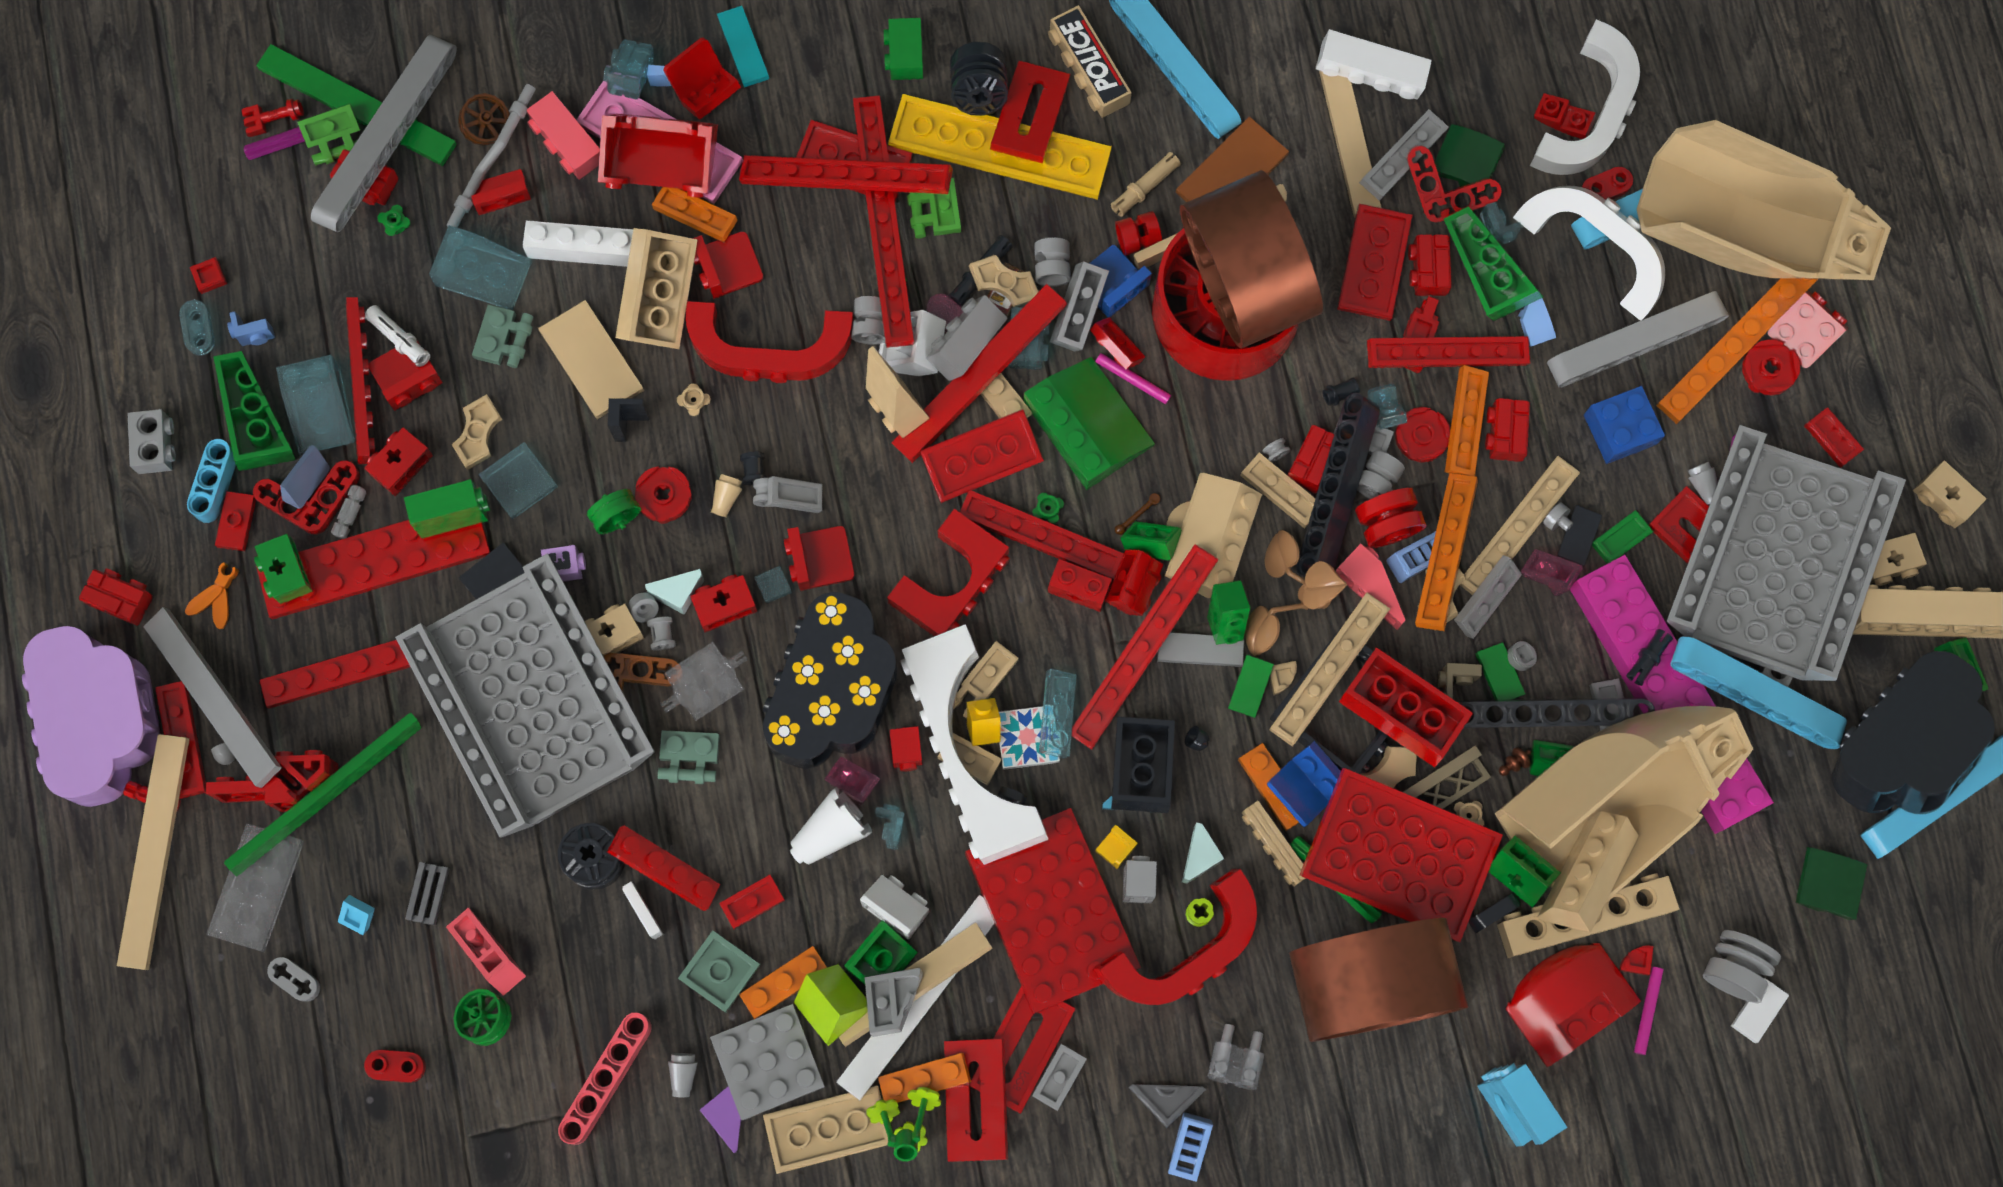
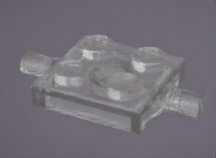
(704, 681)

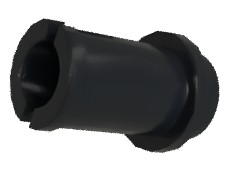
(1339, 392)

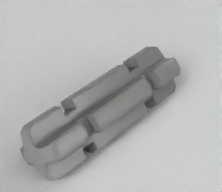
(348, 512)

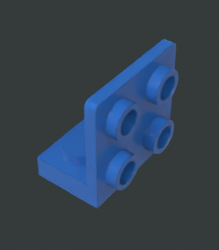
(1122, 281)
(1306, 783)

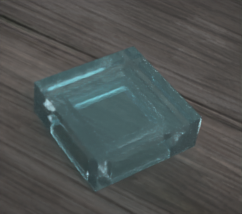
(773, 584)

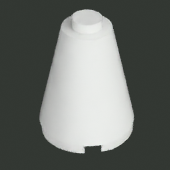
(829, 829)

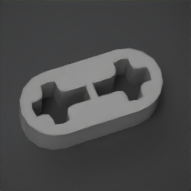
(297, 974)

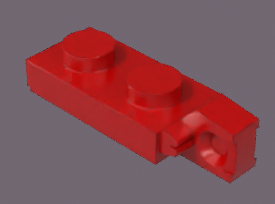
(1422, 323)

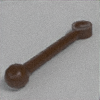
(1154, 499)

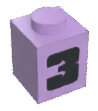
(567, 561)

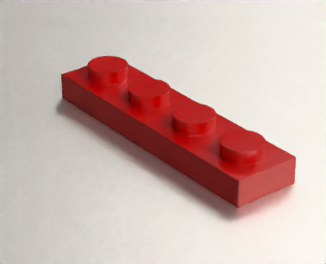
(179, 722)
(663, 868)

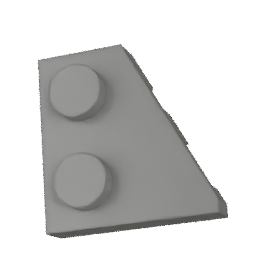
(890, 1000)

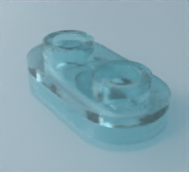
(196, 329)

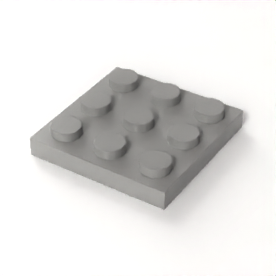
(767, 1062)

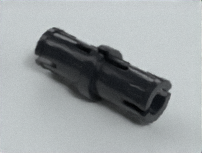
(1649, 657)

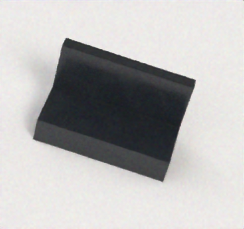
(623, 410)

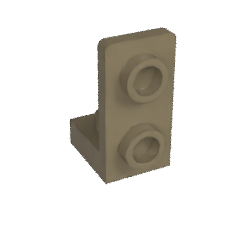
(1462, 673)

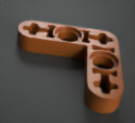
(627, 663)

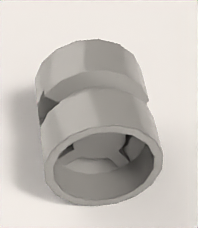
(1052, 264)
(868, 322)
(1380, 474)

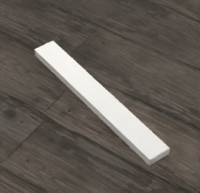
(881, 1049)

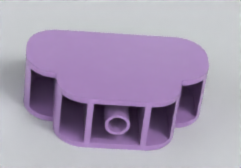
(88, 714)

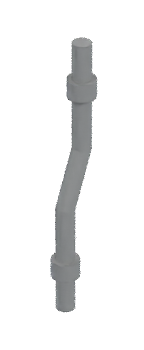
(517, 111)

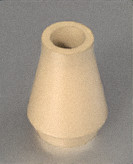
(725, 494)

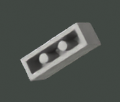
(1082, 300)
(966, 337)

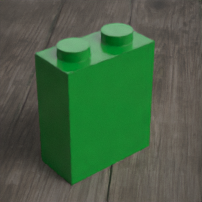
(447, 508)

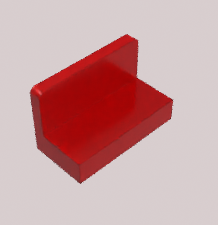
(501, 192)

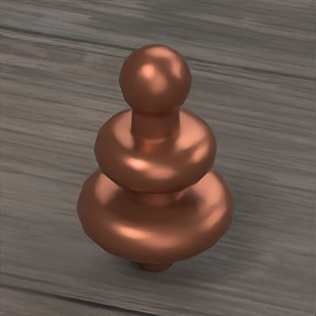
(1515, 762)

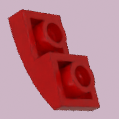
(1565, 118)

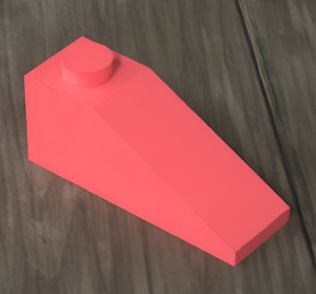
(1366, 574)
(485, 952)

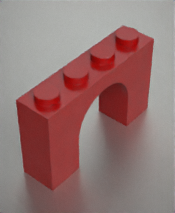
(942, 613)

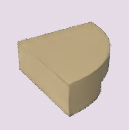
(1282, 676)

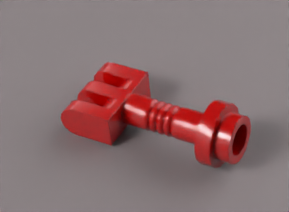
(256, 118)

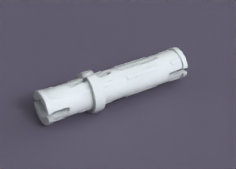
(404, 342)

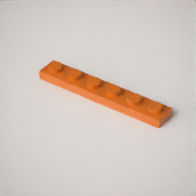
(1446, 552)

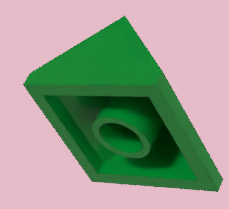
(880, 954)

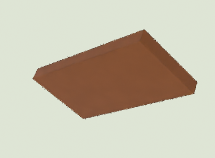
(1239, 156)

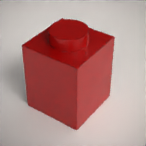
(906, 748)

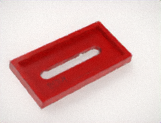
(1035, 143)
(1667, 527)
(1039, 1052)
(993, 1142)

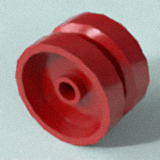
(1390, 517)

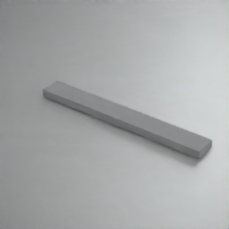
(212, 697)

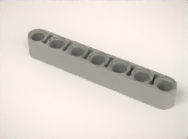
(1637, 339)

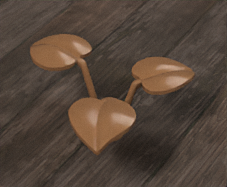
(1317, 592)

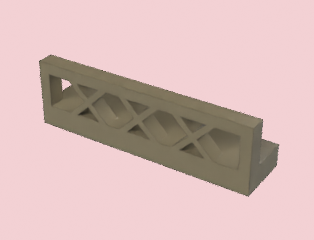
(1445, 772)

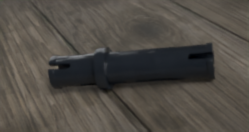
(967, 285)

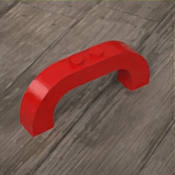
(768, 363)
(1210, 960)

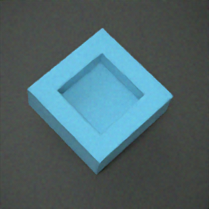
(356, 915)

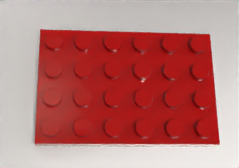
(1400, 853)
(1053, 913)

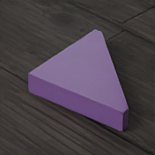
(724, 1118)

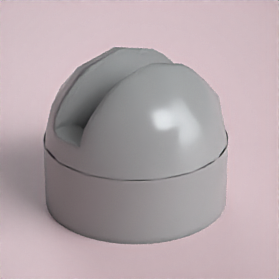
(222, 754)

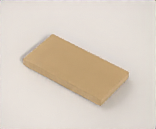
(590, 358)
(823, 1131)

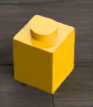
(983, 722)

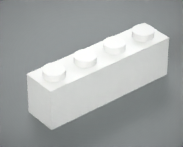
(1373, 65)
(577, 243)

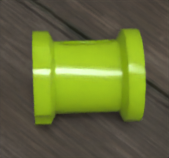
(1197, 903)

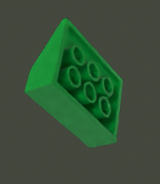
(1087, 421)

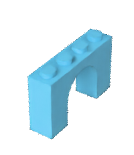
(1521, 1104)

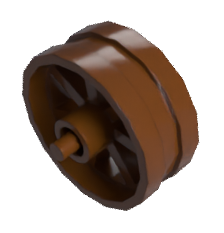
(483, 119)

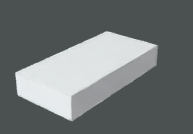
(642, 910)
(1757, 1017)

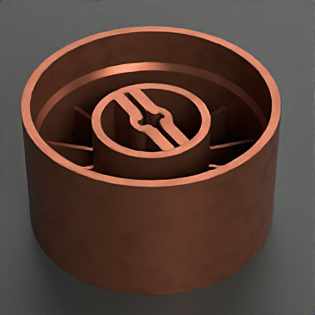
(1251, 258)
(1378, 979)

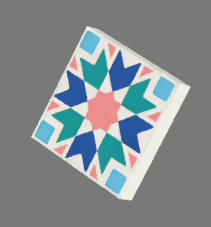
(1021, 739)

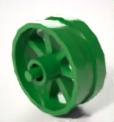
(613, 511)
(482, 1017)

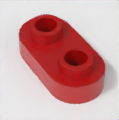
(1608, 185)
(394, 1066)

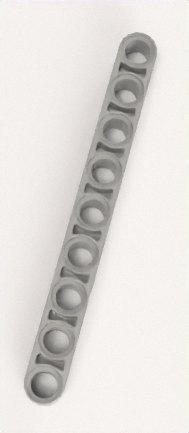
(383, 133)

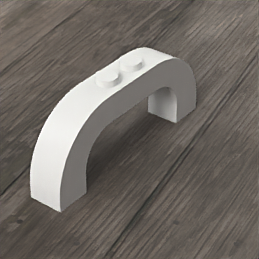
(1620, 59)
(1610, 221)

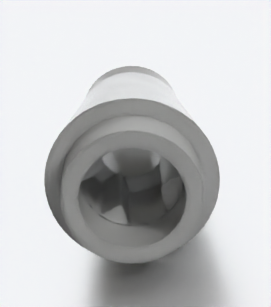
(1704, 481)
(682, 1073)

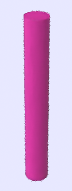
(1133, 378)
(1648, 1011)

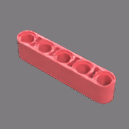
(593, 1088)

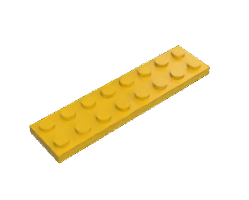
(966, 139)

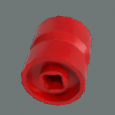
(1129, 236)

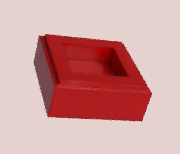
(208, 275)

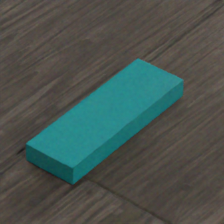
(743, 46)

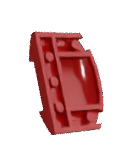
(1569, 1000)

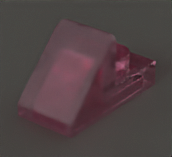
(1551, 571)
(852, 780)

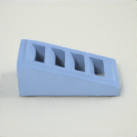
(1402, 564)
(1197, 1121)

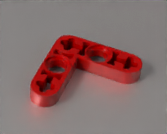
(1437, 193)
(301, 516)

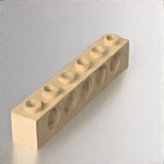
(1660, 901)

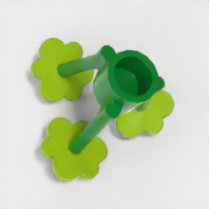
(910, 1137)

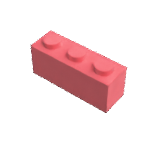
(564, 135)

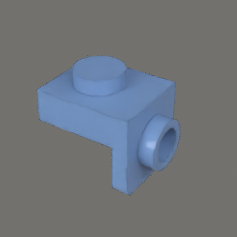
(251, 333)

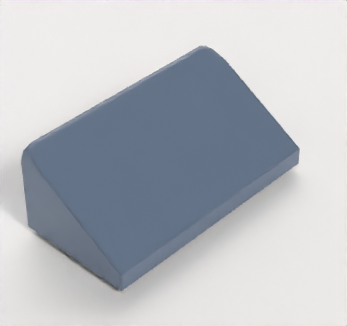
(304, 478)

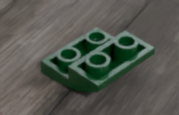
(1468, 156)
(1831, 883)

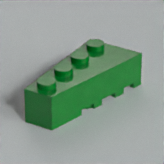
(1493, 272)
(250, 421)

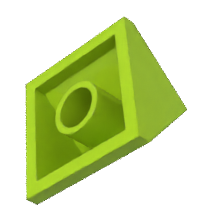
(830, 1002)

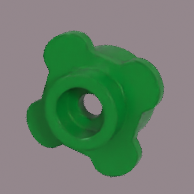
(397, 227)
(1048, 500)

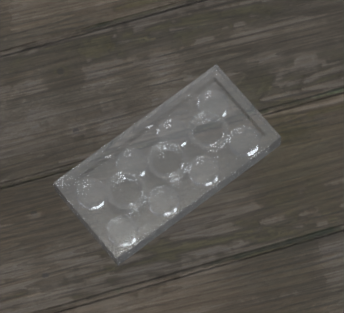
(254, 898)

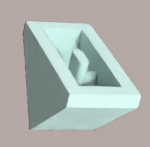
(676, 590)
(1201, 855)

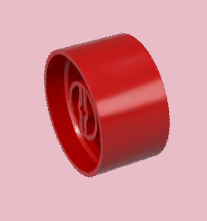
(1180, 330)

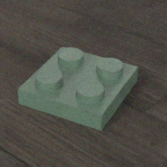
(719, 971)

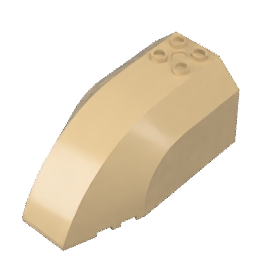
(1757, 208)
(1646, 768)

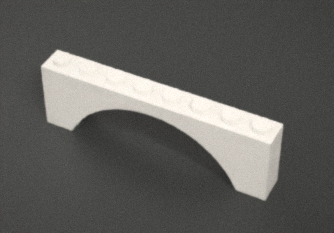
(994, 823)

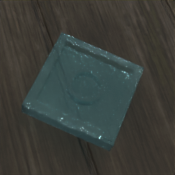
(518, 480)

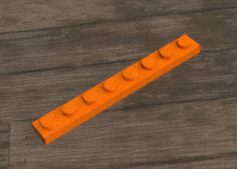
(1732, 347)

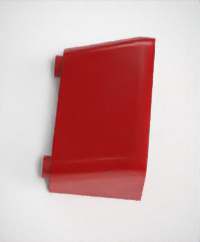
(657, 152)

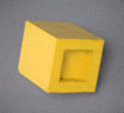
(1116, 847)

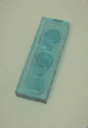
(1057, 713)

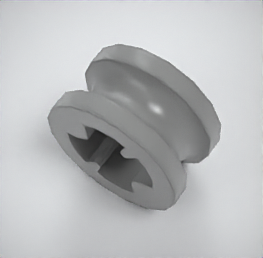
(1276, 450)

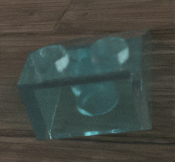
(479, 268)
(316, 403)

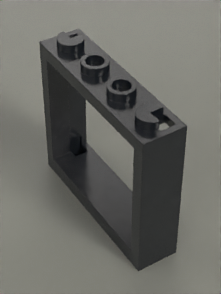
(1375, 747)

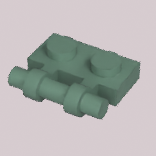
(494, 335)
(688, 747)

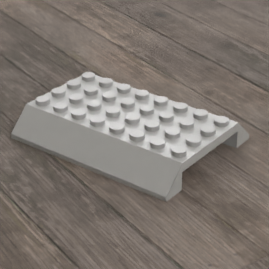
(1784, 559)
(526, 699)

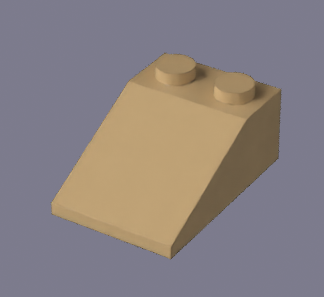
(892, 396)

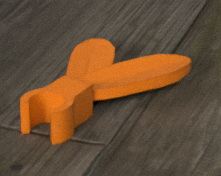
(215, 595)

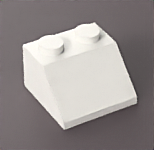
(912, 358)
(895, 906)

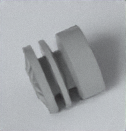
(1743, 963)

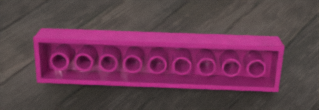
(1625, 623)

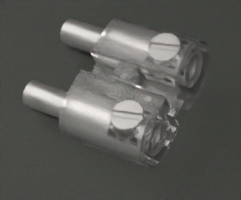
(1236, 1064)

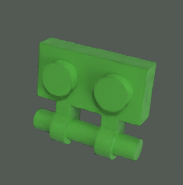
(329, 126)
(943, 215)

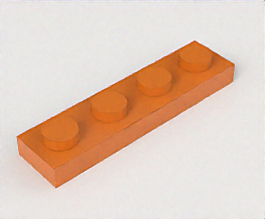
(1466, 421)

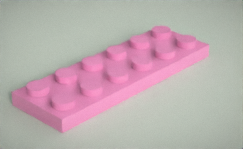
(602, 103)

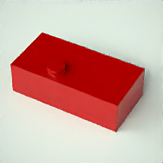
(1406, 707)

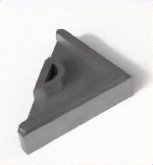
(1167, 1101)

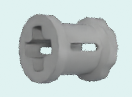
(661, 633)

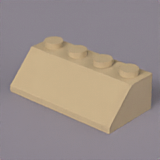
(656, 288)
(1219, 524)
(1590, 872)

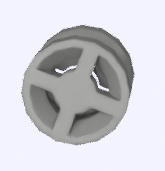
(761, 496)

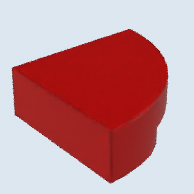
(1638, 961)

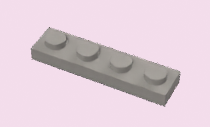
(1394, 162)

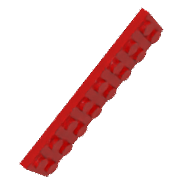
(377, 561)

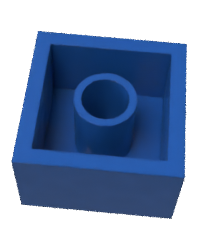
(1624, 425)

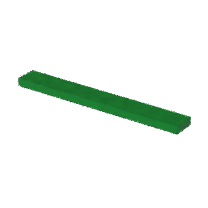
(337, 93)
(322, 794)

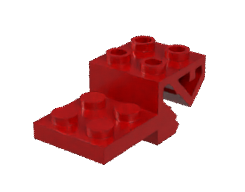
(308, 769)

